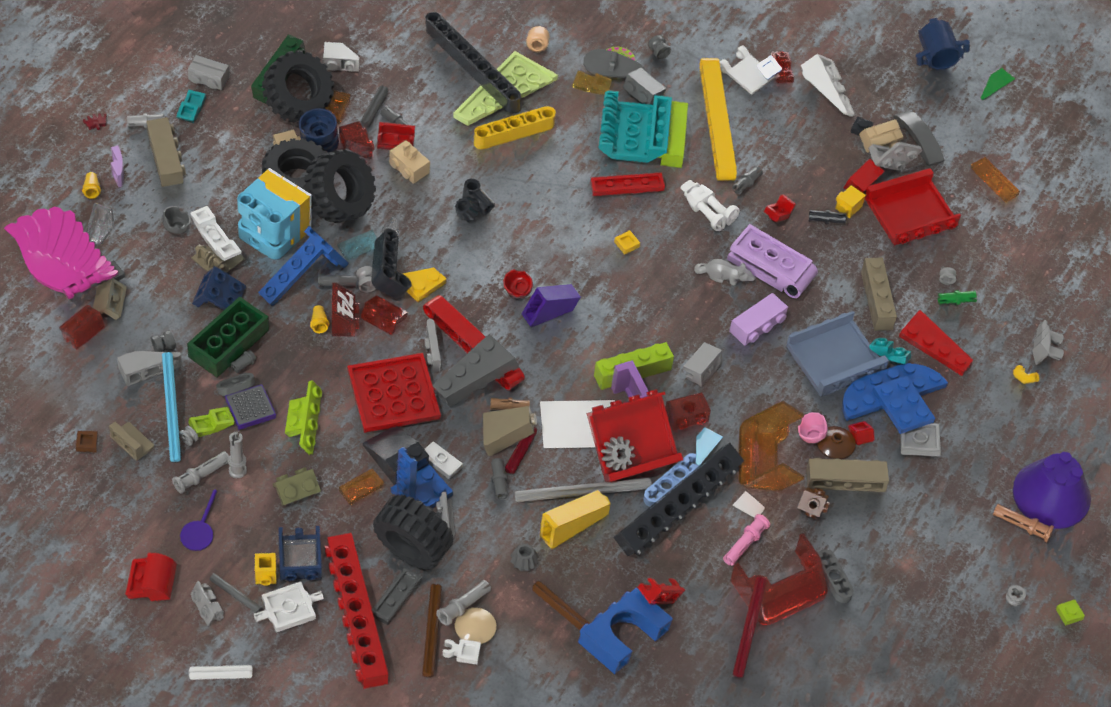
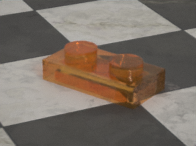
(339, 104)
(361, 486)

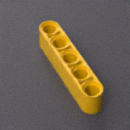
(514, 127)

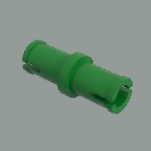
(957, 297)

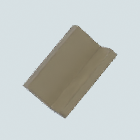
(110, 298)
(130, 440)

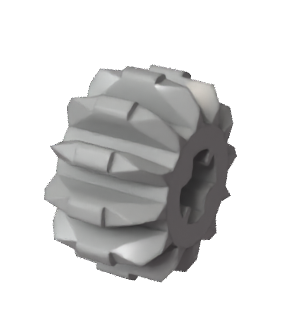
(624, 452)

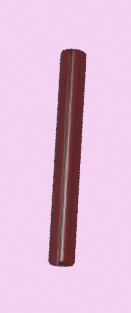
(749, 627)

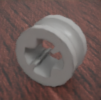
(947, 276)
(188, 435)
(1013, 600)

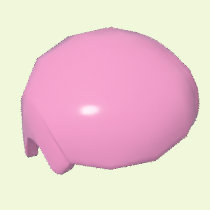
(813, 428)

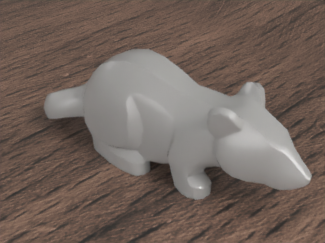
(722, 270)

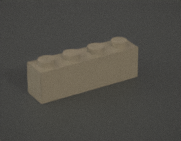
(165, 152)
(878, 294)
(847, 475)

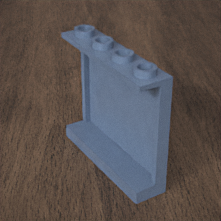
(834, 354)

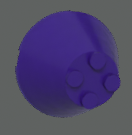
(1053, 491)

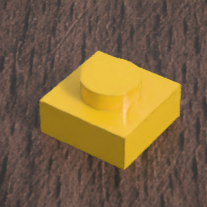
(627, 242)

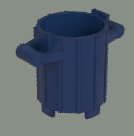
(940, 45)

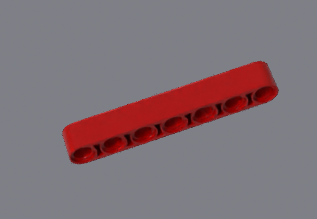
(464, 334)

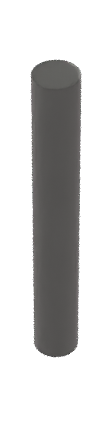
(235, 593)

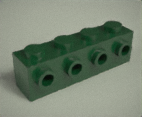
(289, 44)

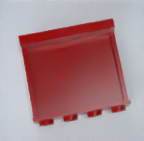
(910, 207)
(643, 424)

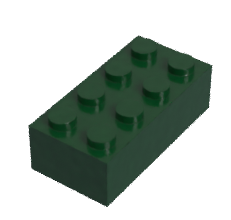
(228, 336)

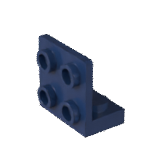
(218, 289)

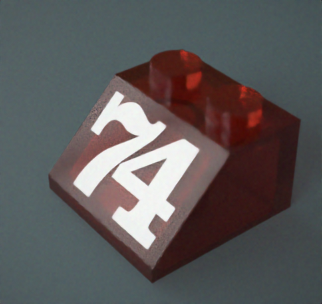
(344, 312)

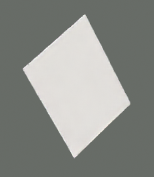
(567, 423)

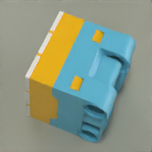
(273, 214)

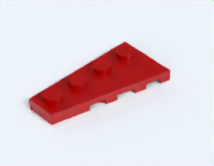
(930, 339)

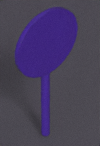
(198, 534)

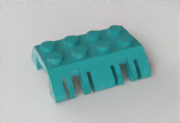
(634, 129)

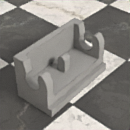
(703, 364)

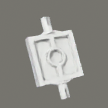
(288, 606)

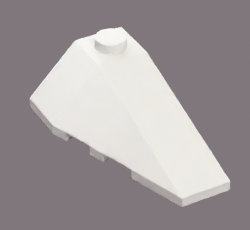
(825, 77)

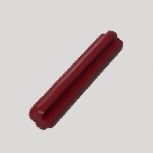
(519, 453)

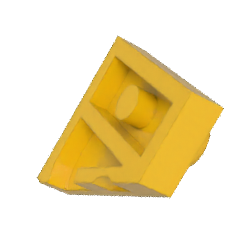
(424, 282)

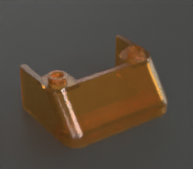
(759, 448)

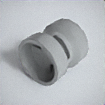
(364, 277)

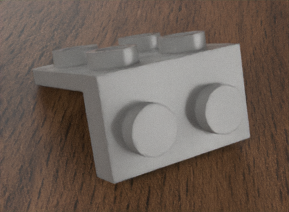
(895, 157)

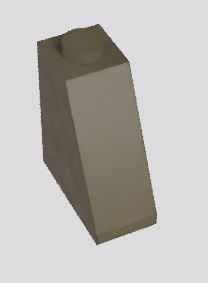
(506, 428)

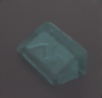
(357, 245)

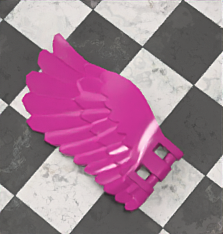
(60, 251)

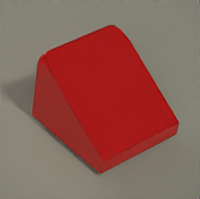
(862, 432)

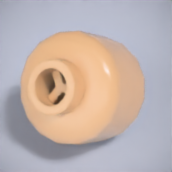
(537, 39)

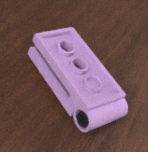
(772, 261)

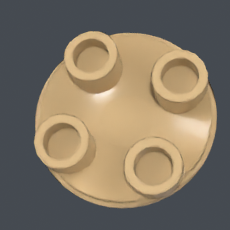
(475, 625)

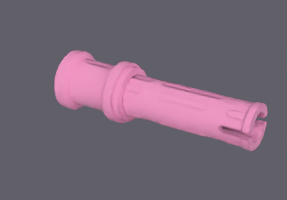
(751, 533)

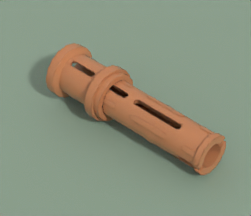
(1032, 526)

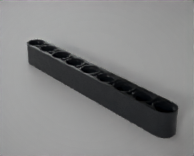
(473, 62)

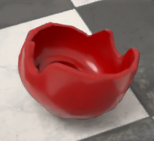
(518, 283)

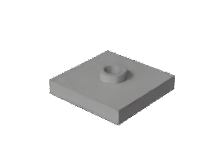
(921, 441)

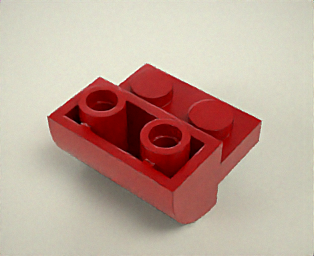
(151, 577)

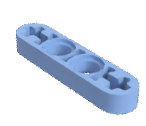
(669, 477)

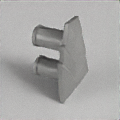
(1042, 344)

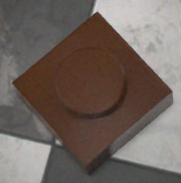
(86, 441)

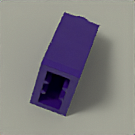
(550, 303)

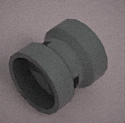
(659, 46)
(163, 342)

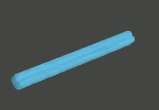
(171, 407)

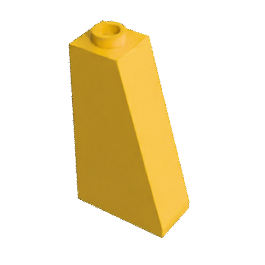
(573, 517)

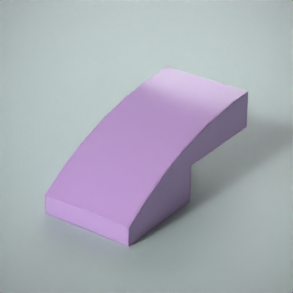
(117, 166)

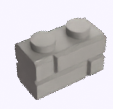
(208, 72)

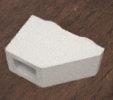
(340, 57)

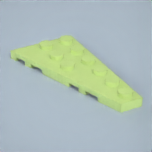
(520, 72)

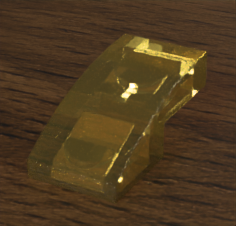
(597, 84)

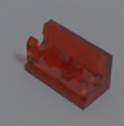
(82, 326)

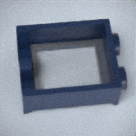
(300, 555)

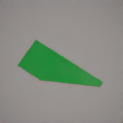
(996, 81)

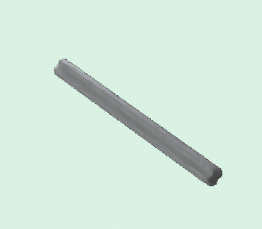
(581, 490)

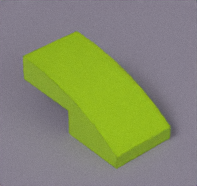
(213, 422)

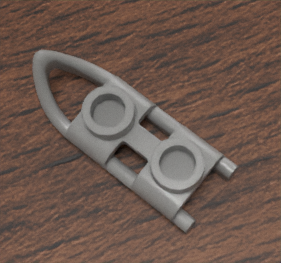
(445, 507)

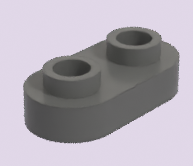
(235, 384)

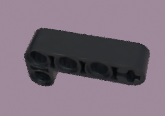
(384, 266)

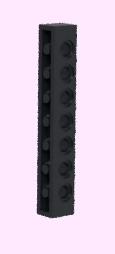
(628, 537)

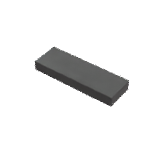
(396, 595)

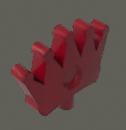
(95, 122)

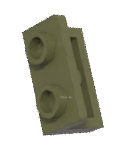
(297, 486)

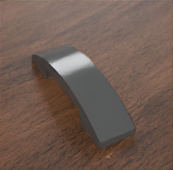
(922, 135)

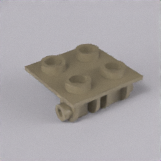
(208, 259)

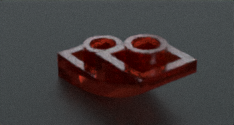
(784, 61)

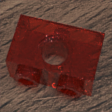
(687, 411)

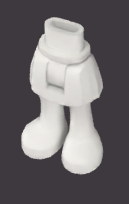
(700, 197)

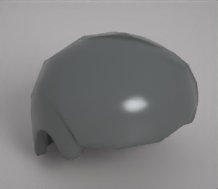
(175, 220)

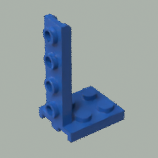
(298, 265)
(422, 484)

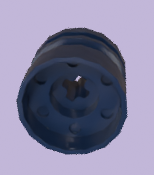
(320, 127)

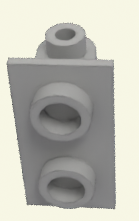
(203, 596)

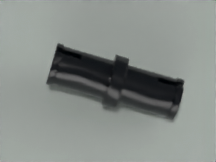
(827, 216)

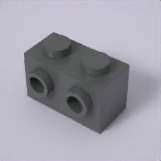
(643, 86)

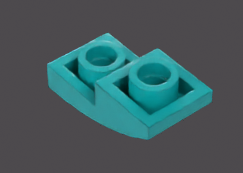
(884, 347)

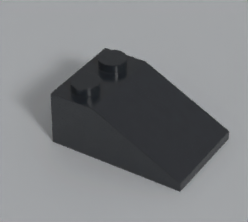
(385, 449)

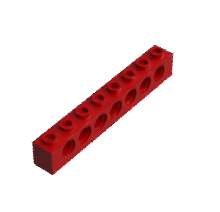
(373, 674)

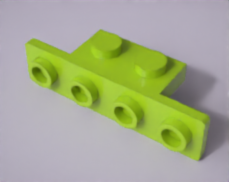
(303, 417)

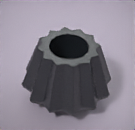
(467, 208)

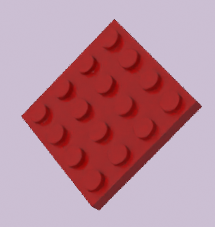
(393, 392)

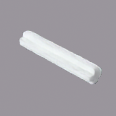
(220, 672)

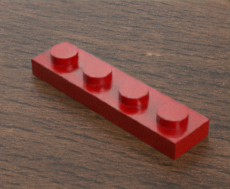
(627, 184)

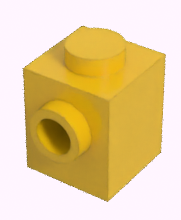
(849, 201)
(265, 568)

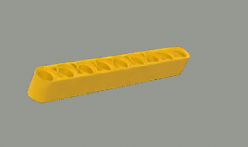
(718, 119)

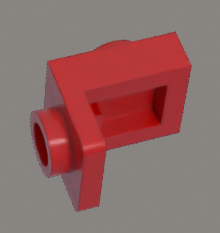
(780, 210)

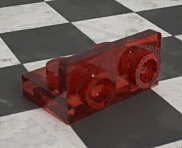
(383, 314)

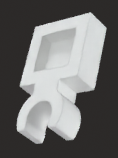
(466, 651)

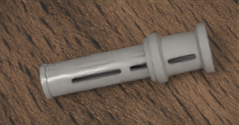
(236, 459)
(194, 475)
(457, 606)

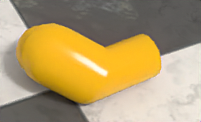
(1024, 378)

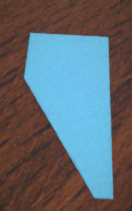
(705, 443)

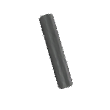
(374, 106)

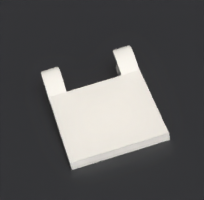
(745, 72)

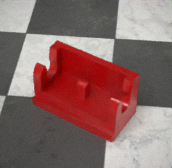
(393, 134)
(864, 176)
(661, 593)

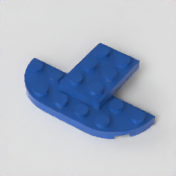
(897, 392)

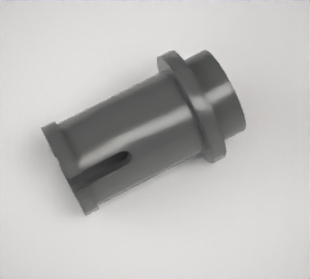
(243, 361)

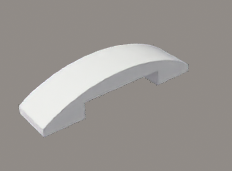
(213, 234)

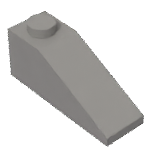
(143, 365)

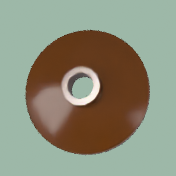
(837, 448)

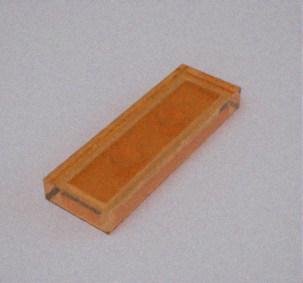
(995, 179)

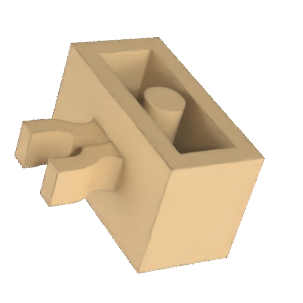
(409, 162)

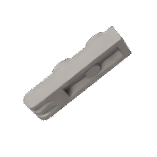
(431, 343)

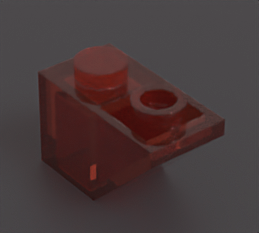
(355, 138)

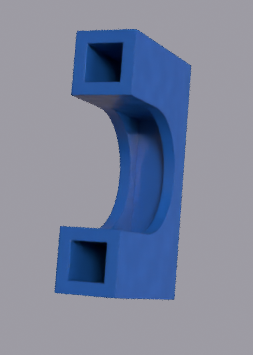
(632, 608)

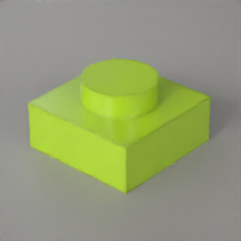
(1070, 612)

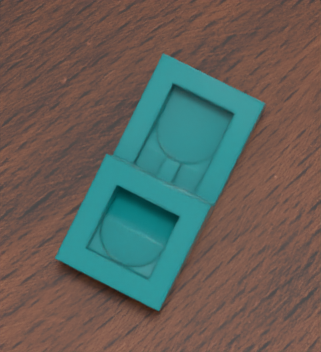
(191, 106)

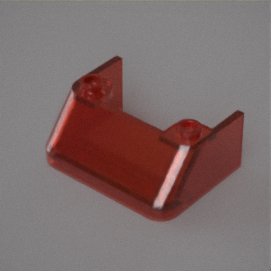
(790, 593)

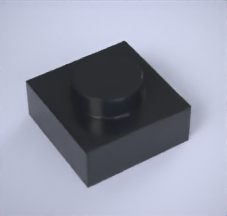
(860, 124)

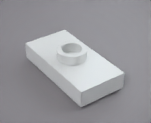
(442, 460)

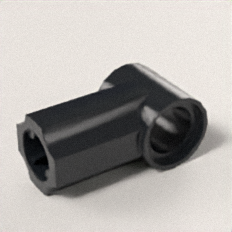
(473, 190)

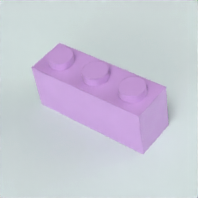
(758, 319)

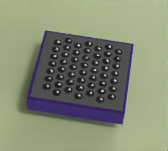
(250, 407)

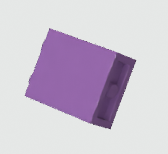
(628, 379)

